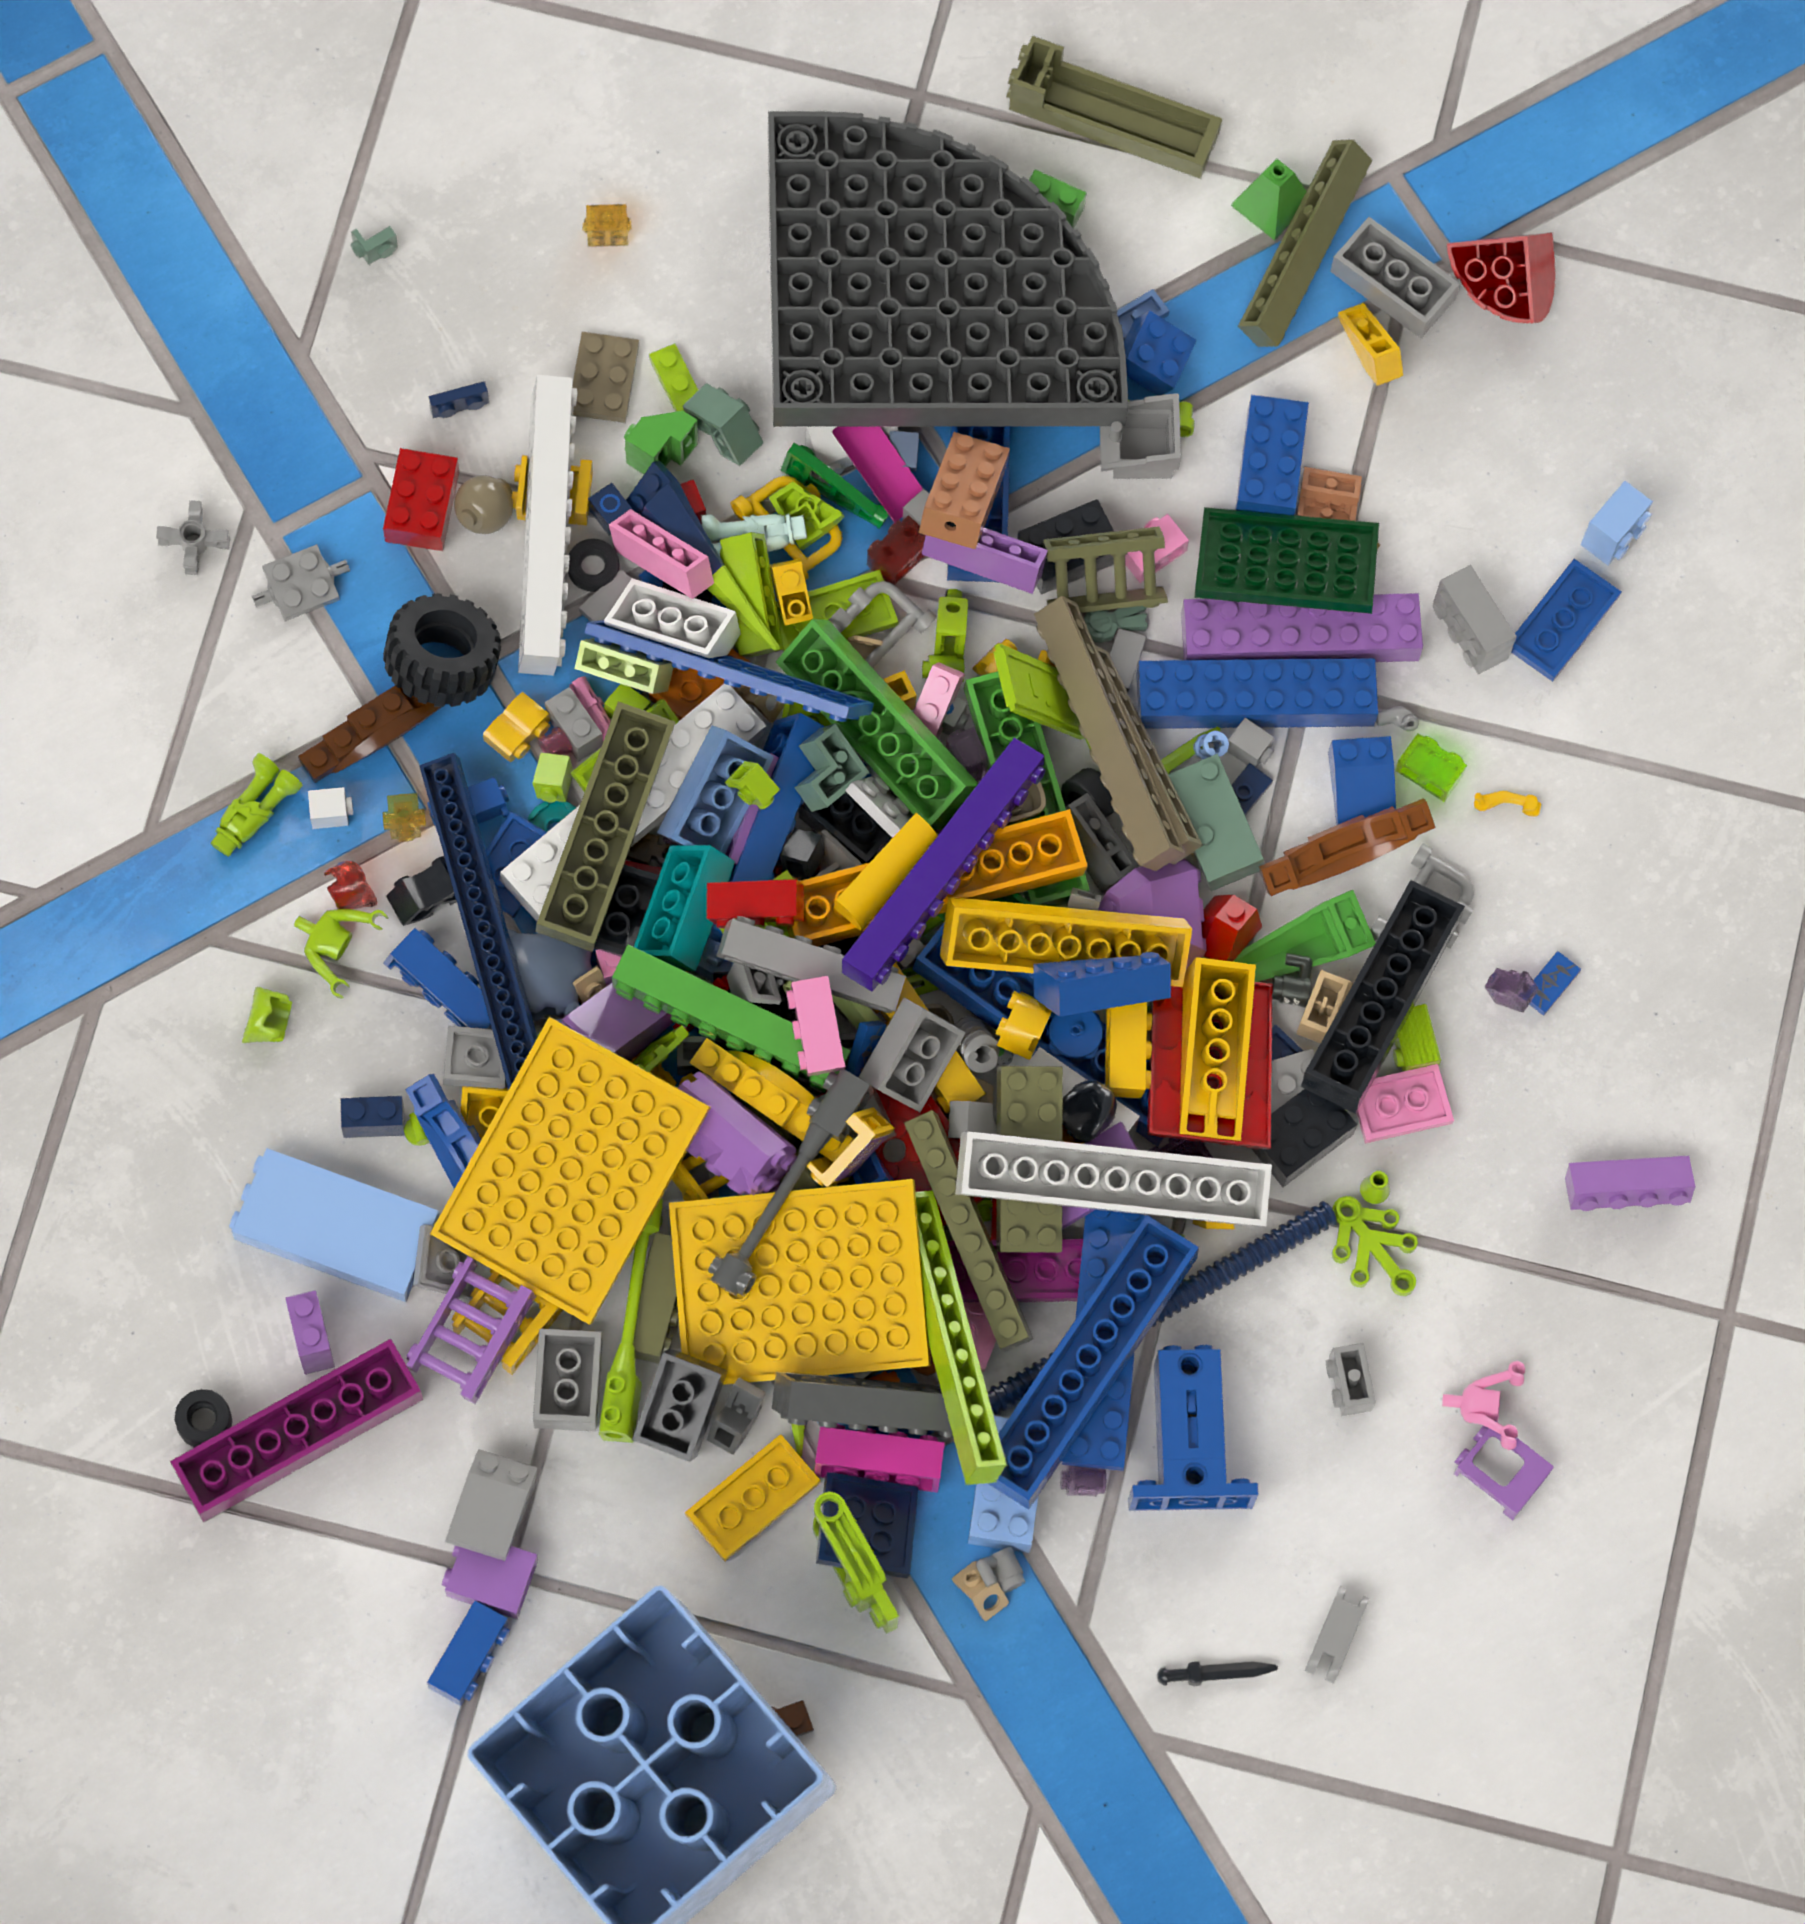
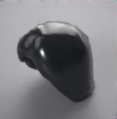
(1088, 1110)

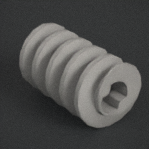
(978, 1045)

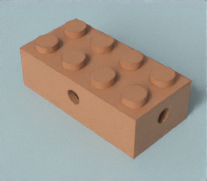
(964, 490)

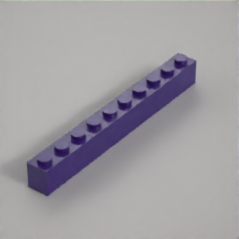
(943, 865)

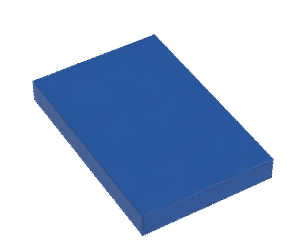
(509, 843)

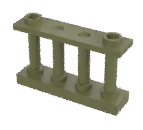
(1115, 544)

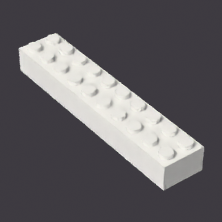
(546, 525)
(533, 871)
(1113, 1179)

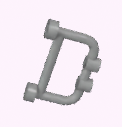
(862, 598)
(1429, 864)

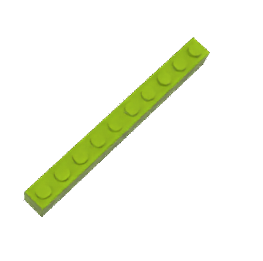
(955, 1353)

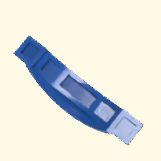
(444, 1126)

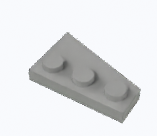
(1288, 1077)

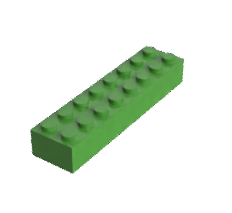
(996, 729)
(891, 737)
(712, 1011)

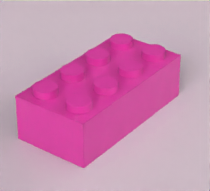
(880, 1456)

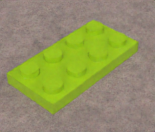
(825, 601)

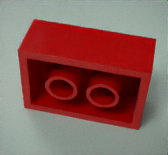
(421, 499)

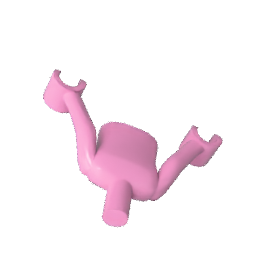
(1483, 1405)

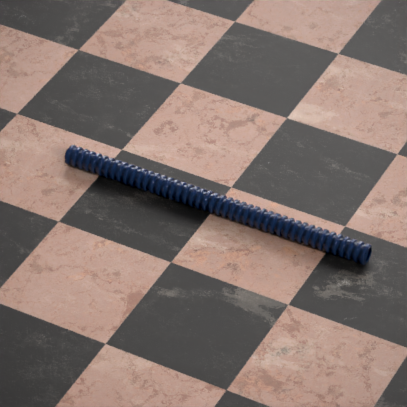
(1197, 1286)

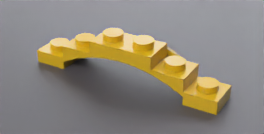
(764, 1089)

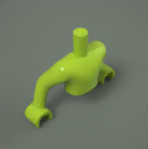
(331, 939)

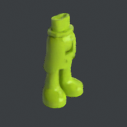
(246, 815)

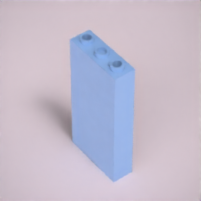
(332, 1224)

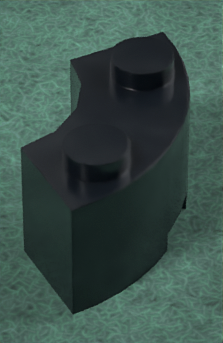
(421, 894)

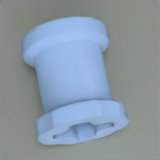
(1212, 737)

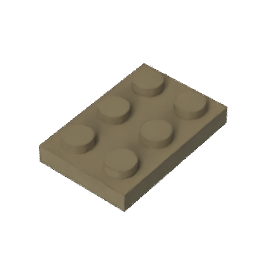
(604, 376)

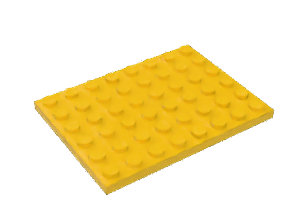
(570, 1170)
(830, 1287)

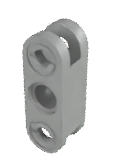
(1337, 1634)

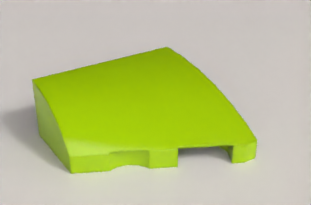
(817, 514)

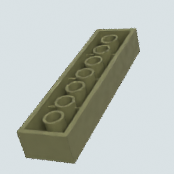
(605, 826)

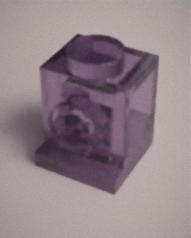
(1511, 989)

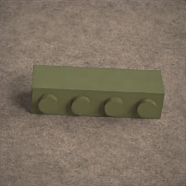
(657, 1302)

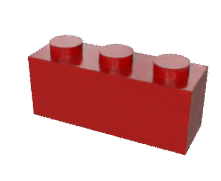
(758, 900)

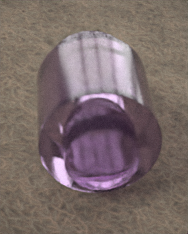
(1083, 1481)

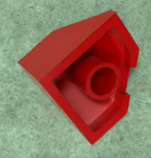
(1228, 926)

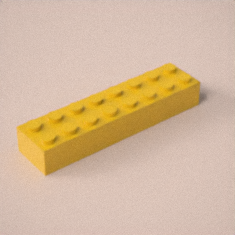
(1020, 935)

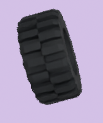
(435, 677)

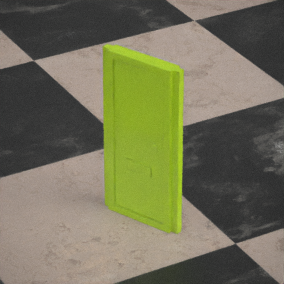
(1034, 691)

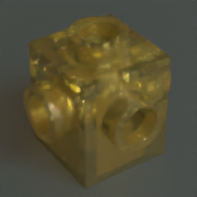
(404, 817)

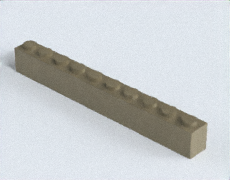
(1108, 734)

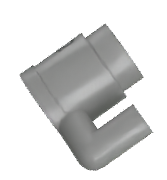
(1001, 1568)

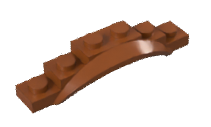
(1346, 846)

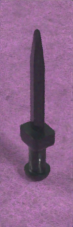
(1196, 1674)

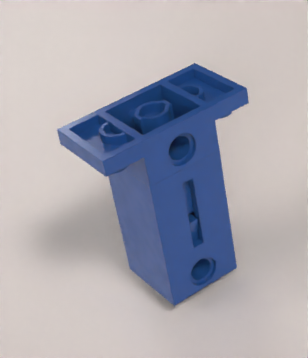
(1190, 1437)

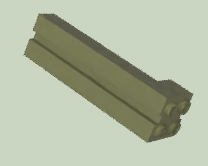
(1110, 110)

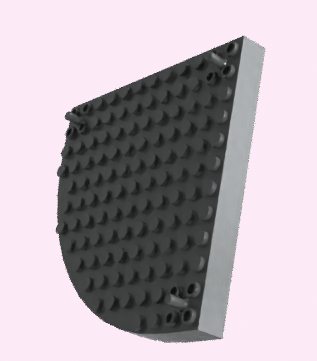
(928, 286)

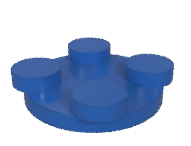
(1075, 1035)

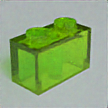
(1431, 766)

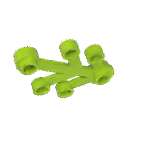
(1372, 1242)

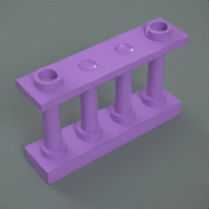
(486, 1356)

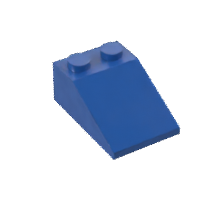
(1361, 776)

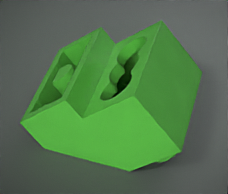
(660, 439)

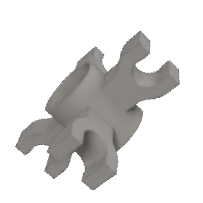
(171, 536)

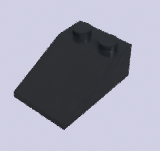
(626, 910)

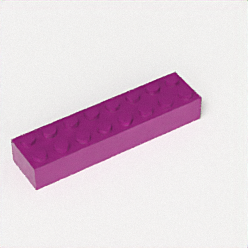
(296, 1430)

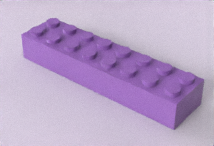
(1267, 631)

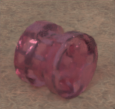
(555, 742)

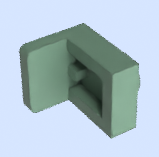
(376, 247)

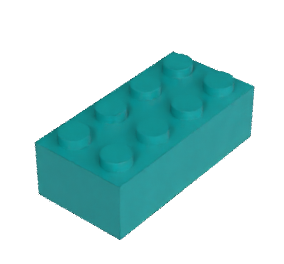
(677, 913)

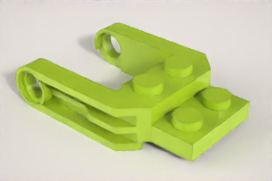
(861, 1571)

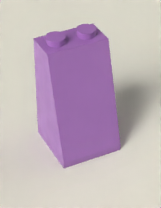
(617, 1022)

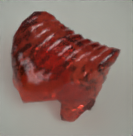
(350, 887)

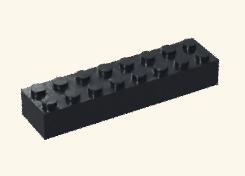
(1382, 996)

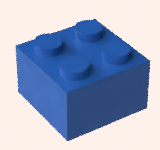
(1156, 353)

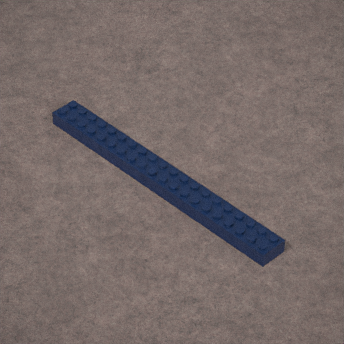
(480, 912)

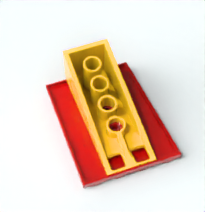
(1213, 1057)

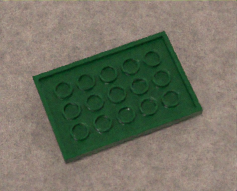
(1287, 560)

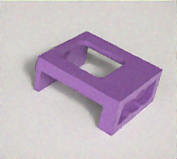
(1522, 1486)

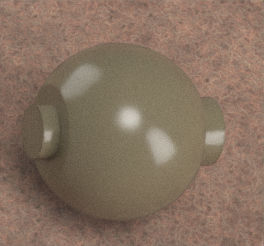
(484, 504)

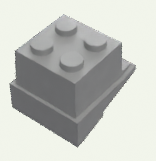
(1147, 444)

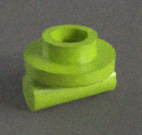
(414, 1132)

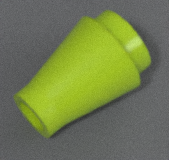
(1374, 1193)

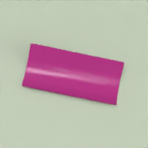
(879, 466)

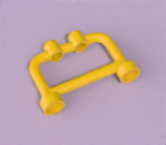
(751, 505)

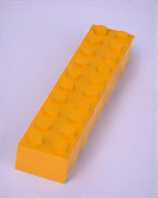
(1017, 861)

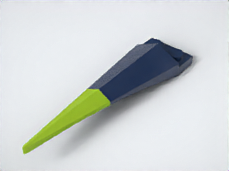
(664, 503)

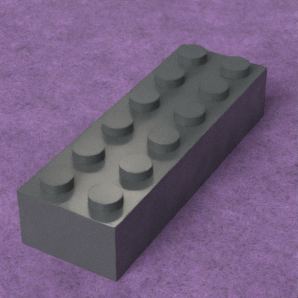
(860, 1403)

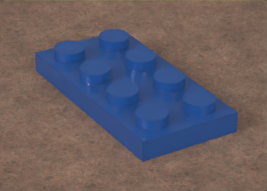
(1564, 619)

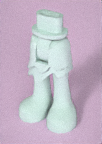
(777, 529)

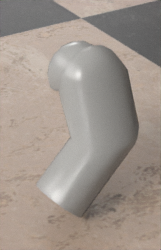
(1399, 716)

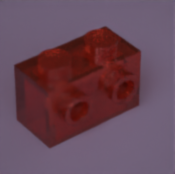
(897, 551)

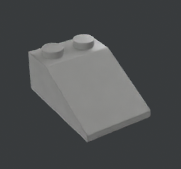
(492, 1504)

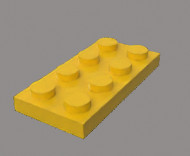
(752, 1497)

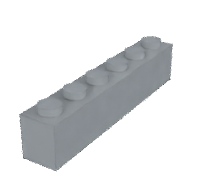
(800, 960)

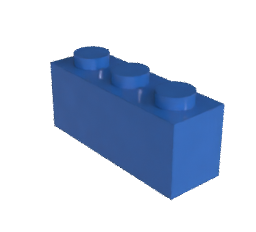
(469, 1654)

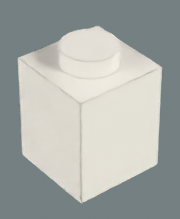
(329, 808)

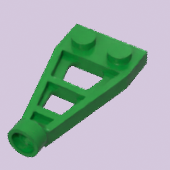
(801, 463)

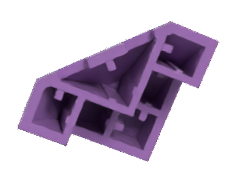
(1163, 893)

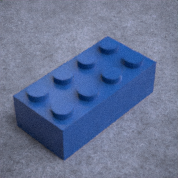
(1272, 455)

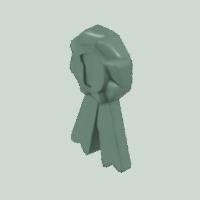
(1104, 624)

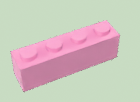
(661, 554)

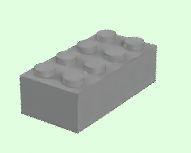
(1395, 277)

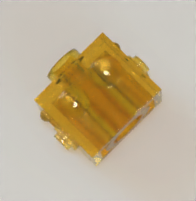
(607, 225)

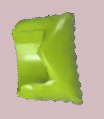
(267, 1017)

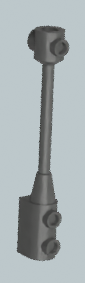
(844, 1097)

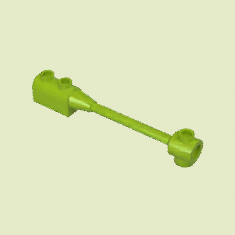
(622, 1385)

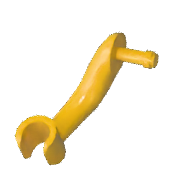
(1530, 803)

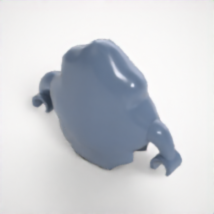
(548, 972)

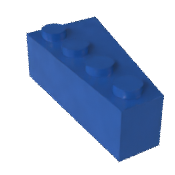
(440, 979)
(1101, 983)

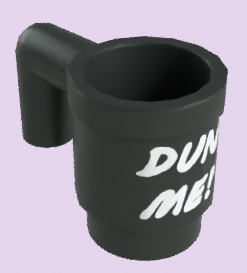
(1294, 989)

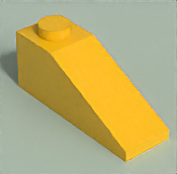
(1372, 344)

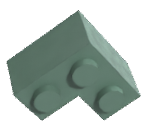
(726, 422)
(834, 766)

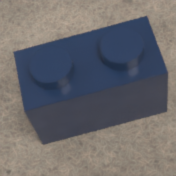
(372, 1116)

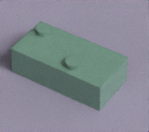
(1219, 821)

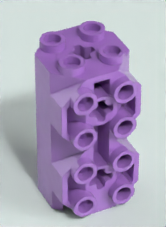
(738, 1141)

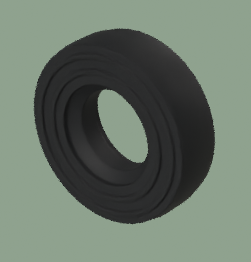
(588, 548)

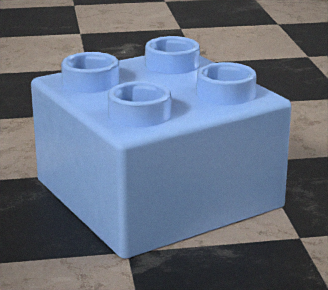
(651, 1767)

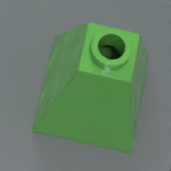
(1271, 199)

